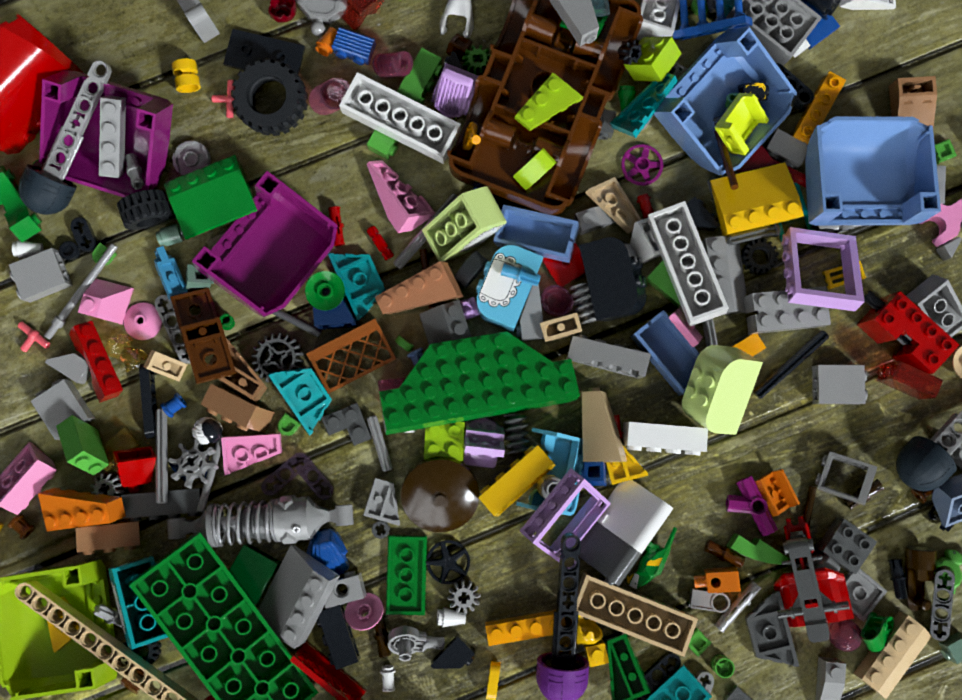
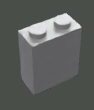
(40, 275)
(839, 384)
(59, 404)

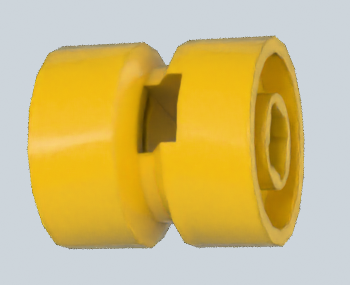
(186, 75)

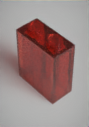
(909, 380)

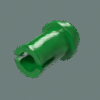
(228, 326)

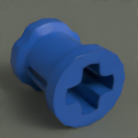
(173, 405)

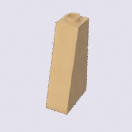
(599, 429)

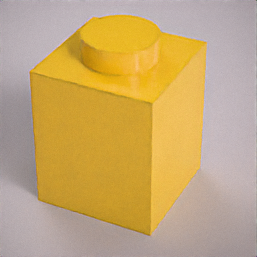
(596, 654)

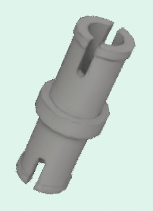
(134, 171)

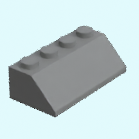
(728, 270)

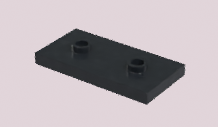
(248, 47)

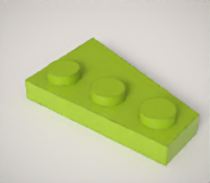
(548, 100)

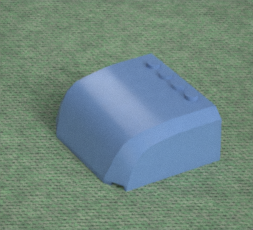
(702, 91)
(871, 172)

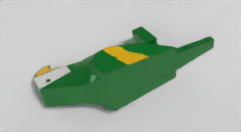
(651, 563)

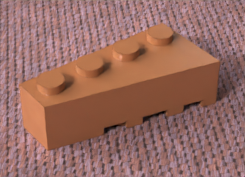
(424, 288)

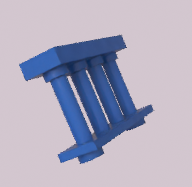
(704, 28)

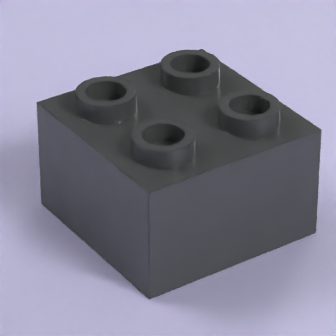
(846, 545)

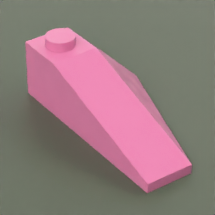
(401, 205)

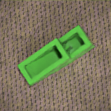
(756, 550)

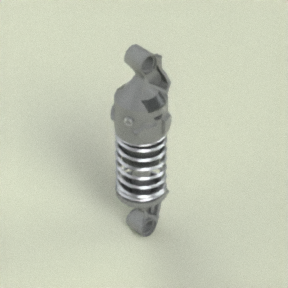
(280, 519)

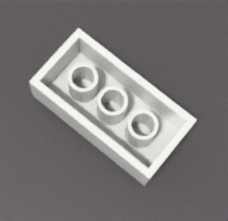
(668, 437)

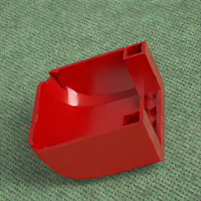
(24, 62)

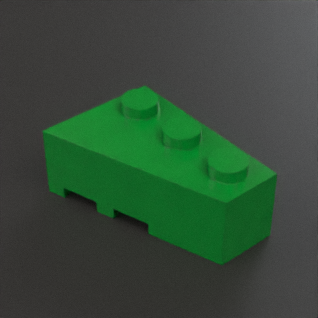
(626, 675)

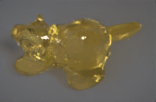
(121, 349)

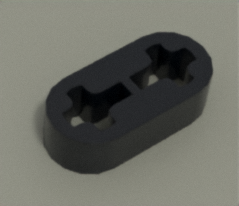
(80, 237)

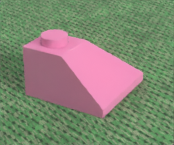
(106, 301)

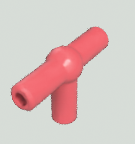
(226, 99)
(33, 335)

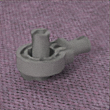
(411, 641)

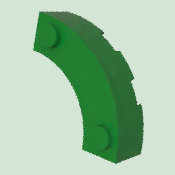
(20, 218)

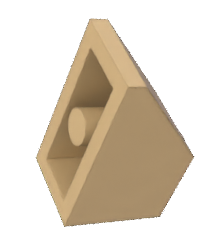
(561, 327)

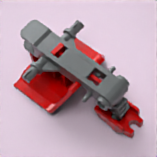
(810, 595)

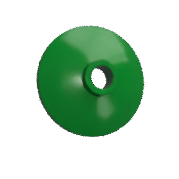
(321, 281)

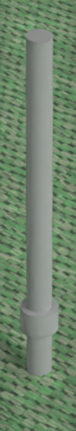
(59, 320)

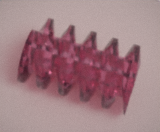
(393, 64)

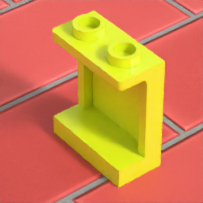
(740, 122)

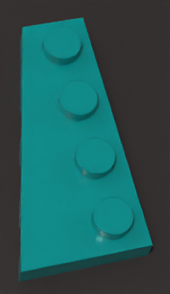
(640, 110)

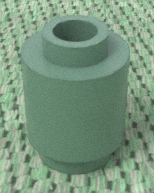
(170, 235)

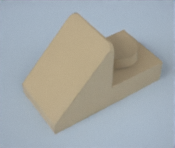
(165, 365)

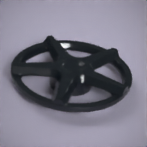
(448, 562)

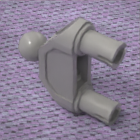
(322, 12)

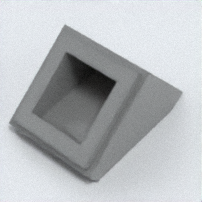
(948, 249)

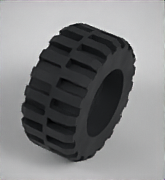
(252, 80)

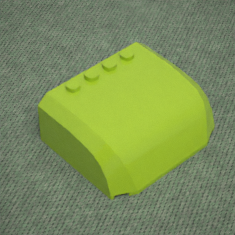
(26, 651)

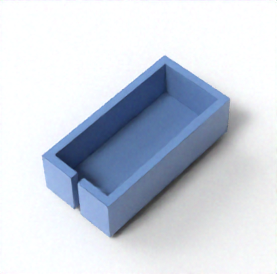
(538, 233)
(668, 350)

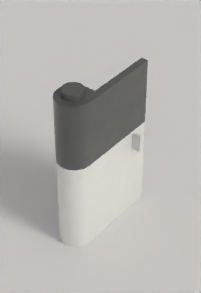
(623, 531)

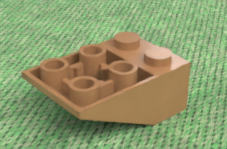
(914, 98)

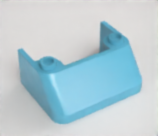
(566, 453)

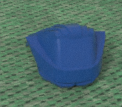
(329, 550)

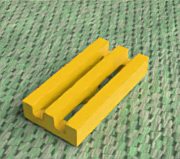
(829, 279)

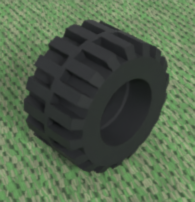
(144, 209)

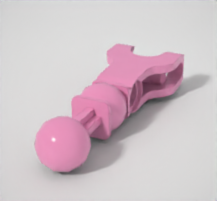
(948, 222)

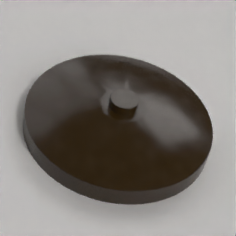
(440, 494)

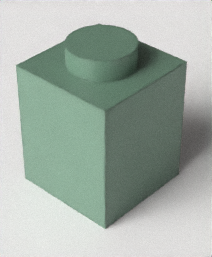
(952, 648)

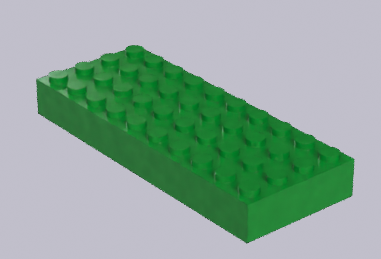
(218, 627)

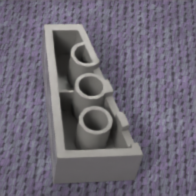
(608, 357)

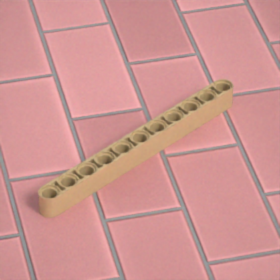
(102, 638)

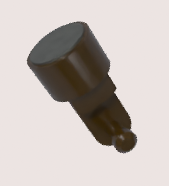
(920, 567)

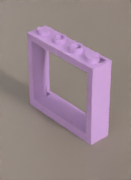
(850, 263)
(554, 506)

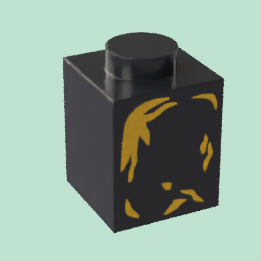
(759, 89)

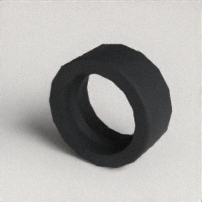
(470, 269)

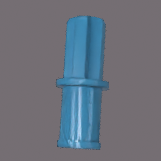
(520, 275)

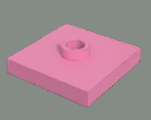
(690, 333)

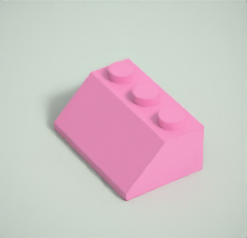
(24, 478)

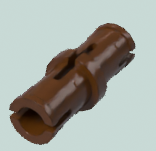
(724, 553)

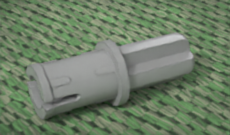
(109, 615)

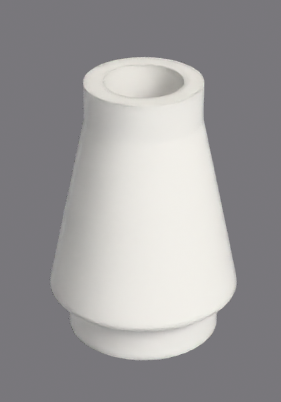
(26, 248)
(448, 617)

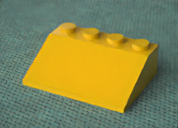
(761, 200)

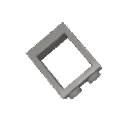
(827, 462)

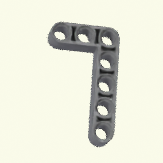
(199, 19)

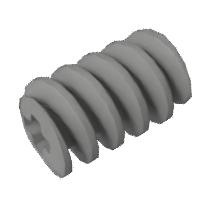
(584, 302)

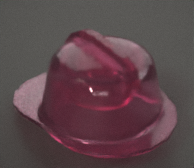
(327, 96)

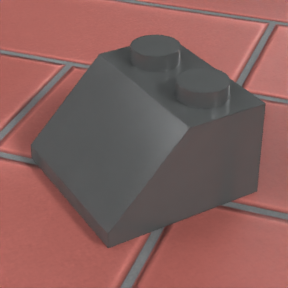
(445, 323)

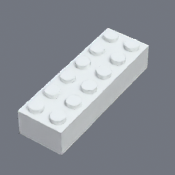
(400, 117)
(687, 264)

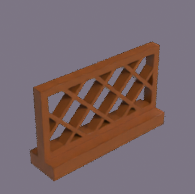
(344, 340)

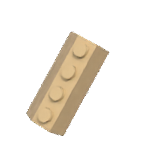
(886, 668)

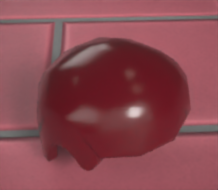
(282, 10)

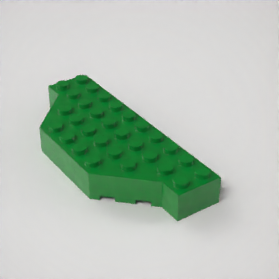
(476, 381)

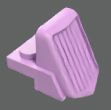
(454, 91)
(483, 442)

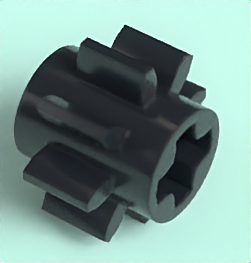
(629, 52)

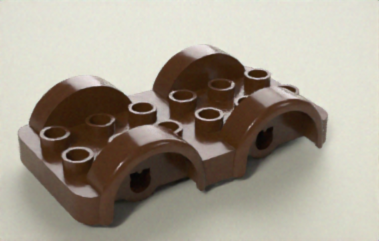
(519, 63)

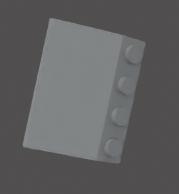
(780, 25)
(297, 596)

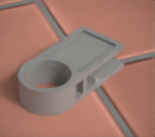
(703, 600)

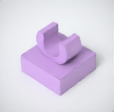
(469, 308)

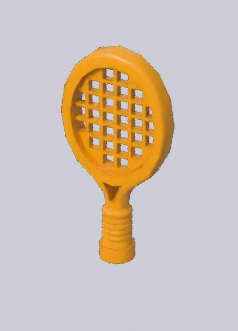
(471, 136)

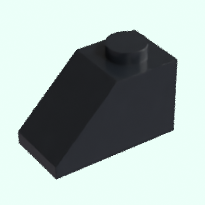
(454, 655)

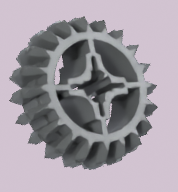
(272, 350)

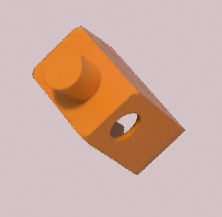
(727, 581)

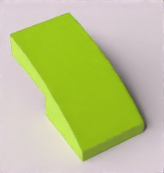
(534, 169)

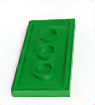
(406, 575)

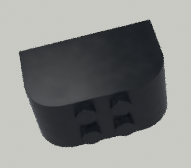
(614, 278)

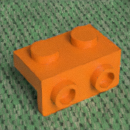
(777, 492)

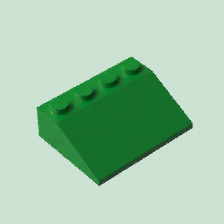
(210, 196)

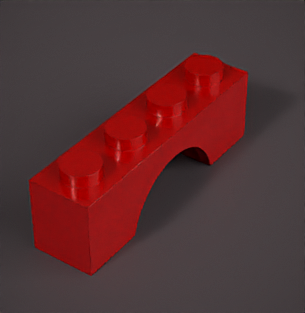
(104, 378)

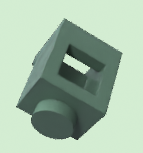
(192, 281)

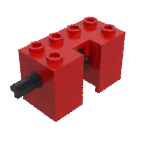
(897, 317)

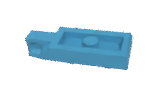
(169, 273)

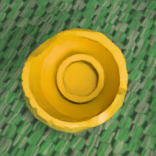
(588, 632)

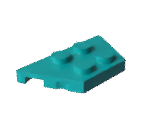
(360, 280)
(303, 395)

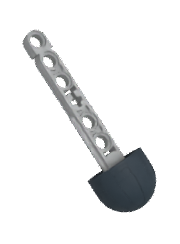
(46, 188)
(928, 462)

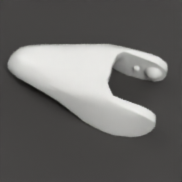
(458, 8)

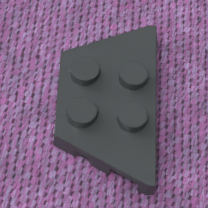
(769, 634)

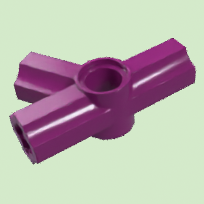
(744, 503)

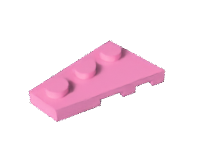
(248, 449)

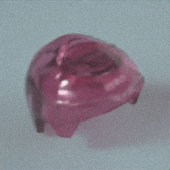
(556, 300)
(845, 635)

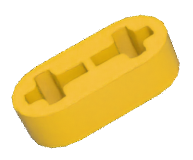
(493, 680)

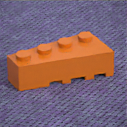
(75, 509)

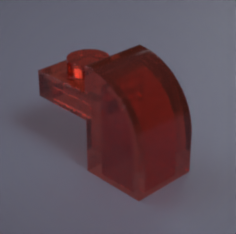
(358, 10)

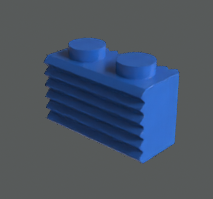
(353, 46)

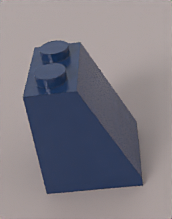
(335, 318)

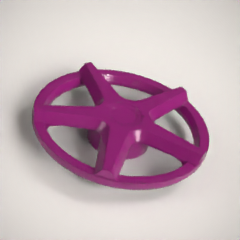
(641, 165)

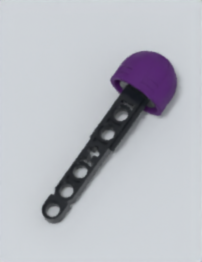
(562, 671)

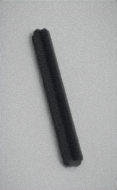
(791, 364)

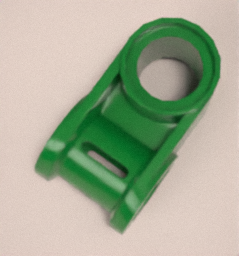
(877, 631)

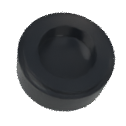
(69, 250)

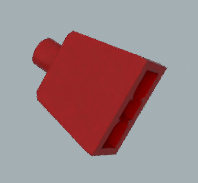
(134, 467)

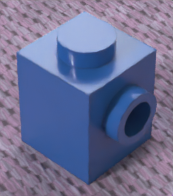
(595, 473)

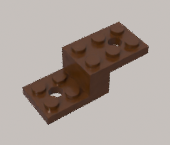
(203, 335)

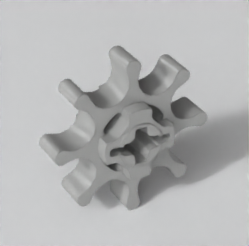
(186, 465)

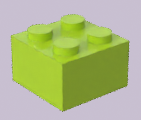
(656, 59)
(445, 441)

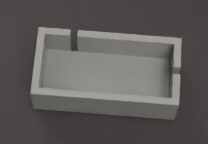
(778, 315)

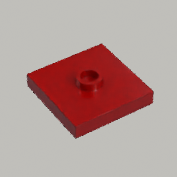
(564, 272)

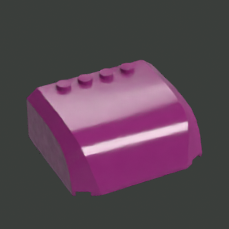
(145, 131)
(270, 251)

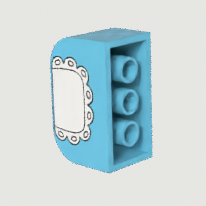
(501, 297)

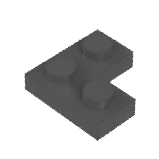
(350, 419)

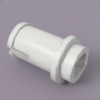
(388, 678)

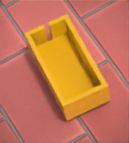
(516, 481)

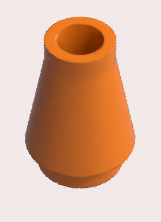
(325, 43)

